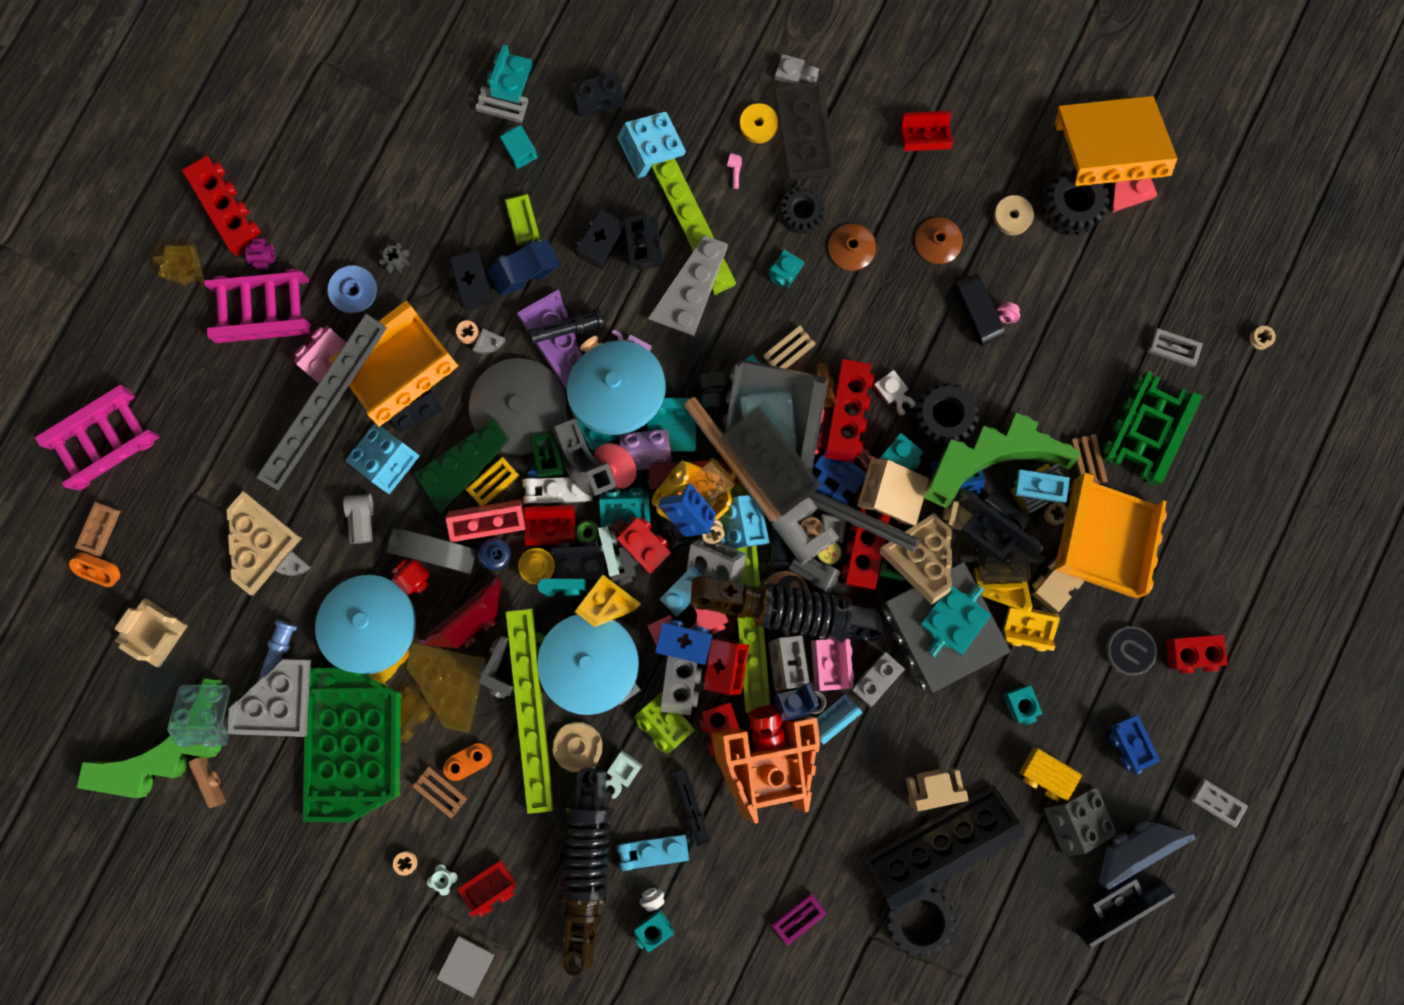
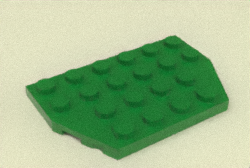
(350, 746)

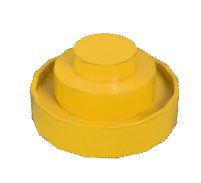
(536, 565)

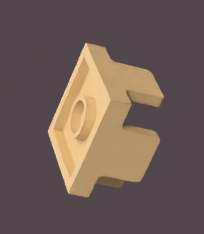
(149, 632)
(936, 789)

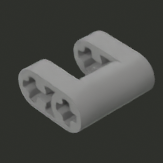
(797, 539)

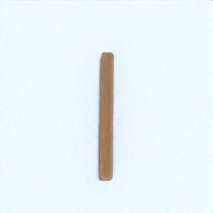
(714, 434)

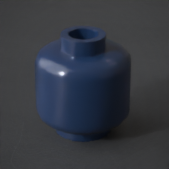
(501, 550)

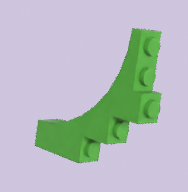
(991, 447)
(133, 776)

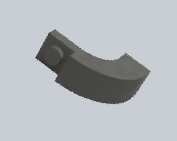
(579, 463)
(431, 550)

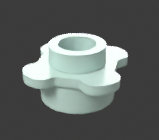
(442, 887)

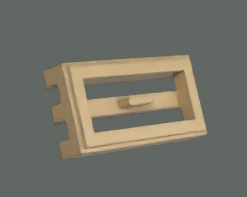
(804, 337)

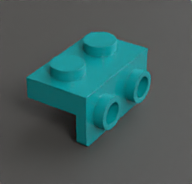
(903, 452)

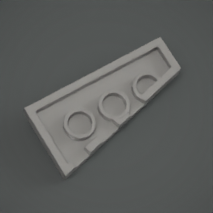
(690, 290)

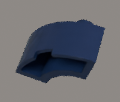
(532, 261)

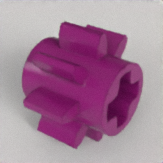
(260, 253)

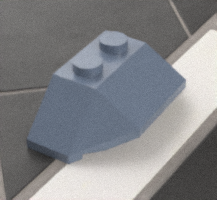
(1139, 850)

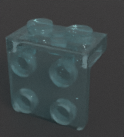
(199, 715)

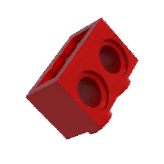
(1196, 653)
(730, 722)

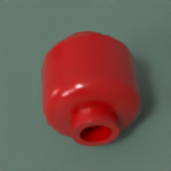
(410, 576)

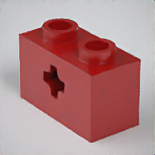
(731, 677)

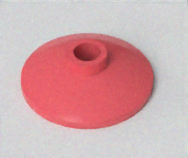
(620, 463)

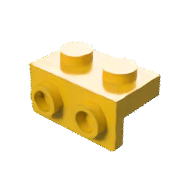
(1030, 628)

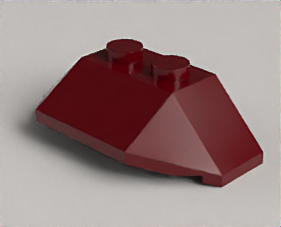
(469, 620)

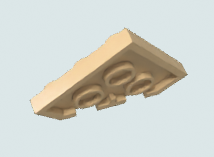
(256, 542)
(930, 565)

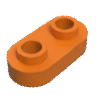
(94, 569)
(467, 762)

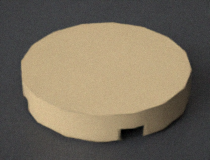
(577, 746)

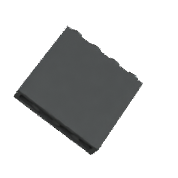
(807, 397)
(907, 613)

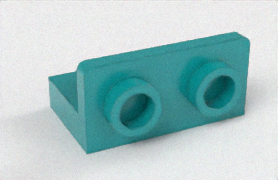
(509, 75)
(624, 505)

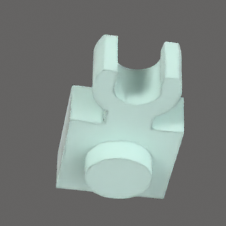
(622, 772)

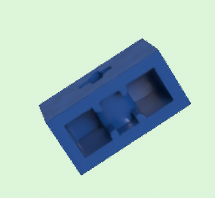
(669, 646)

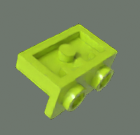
(664, 727)

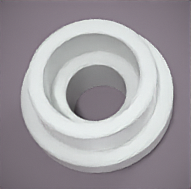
(652, 899)

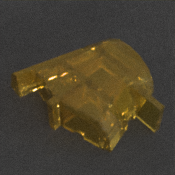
(180, 265)

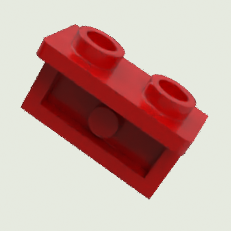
(926, 131)
(549, 525)
(643, 544)
(487, 888)

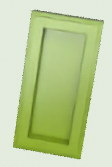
(522, 219)

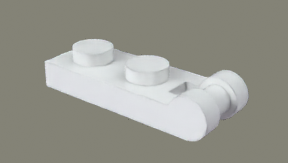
(553, 491)

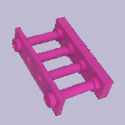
(272, 326)
(77, 425)

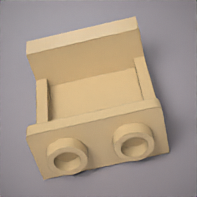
(893, 491)

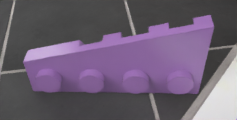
(561, 351)

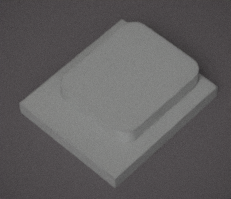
(466, 966)

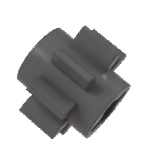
(393, 251)

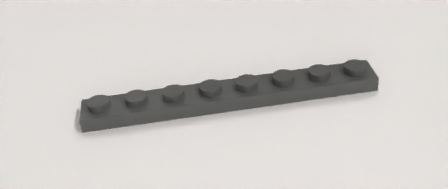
(322, 402)

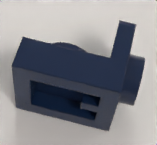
(796, 702)

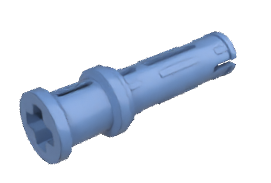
(277, 646)

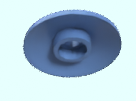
(347, 279)

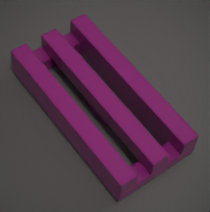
(781, 931)

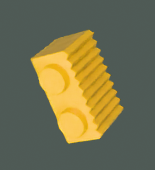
(1049, 774)

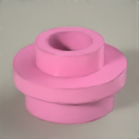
(1008, 312)

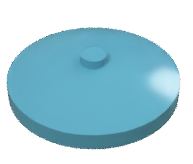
(616, 387)
(365, 624)
(587, 665)

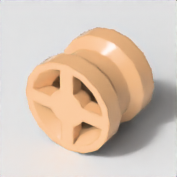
(813, 526)

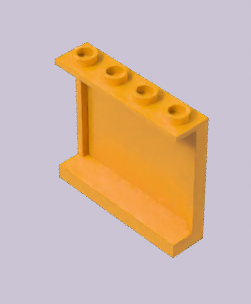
(1117, 140)
(400, 365)
(1110, 538)

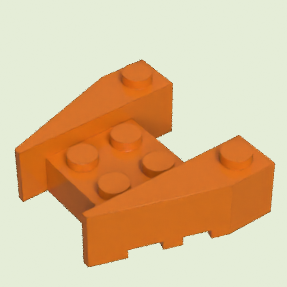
(773, 775)

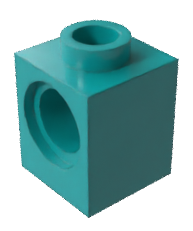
(518, 146)
(1012, 700)
(658, 920)

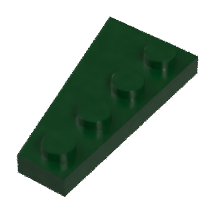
(455, 469)

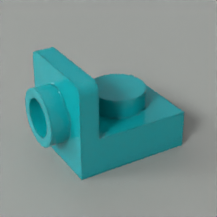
(785, 269)

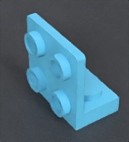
(650, 142)
(382, 458)
(743, 524)

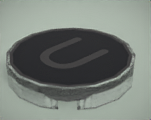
(1131, 650)

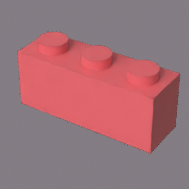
(485, 520)

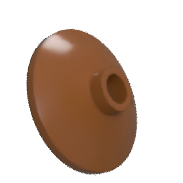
(933, 250)
(847, 257)

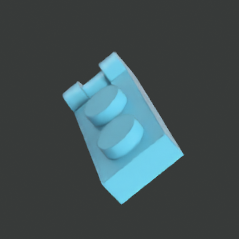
(653, 852)

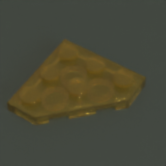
(448, 683)

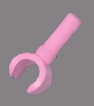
(735, 162)

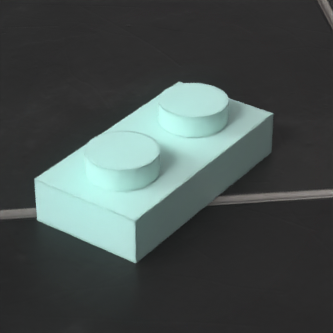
(608, 541)

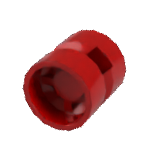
(766, 728)

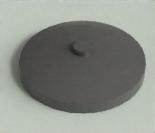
(523, 400)

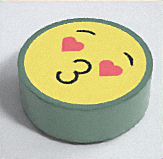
(831, 554)

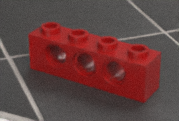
(201, 176)
(850, 374)
(867, 577)

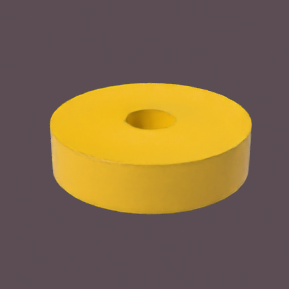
(761, 113)

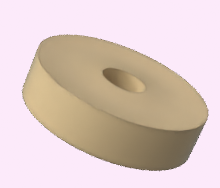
(1010, 225)

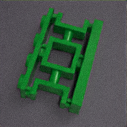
(1169, 437)

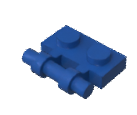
(845, 474)

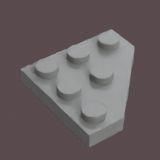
(275, 703)

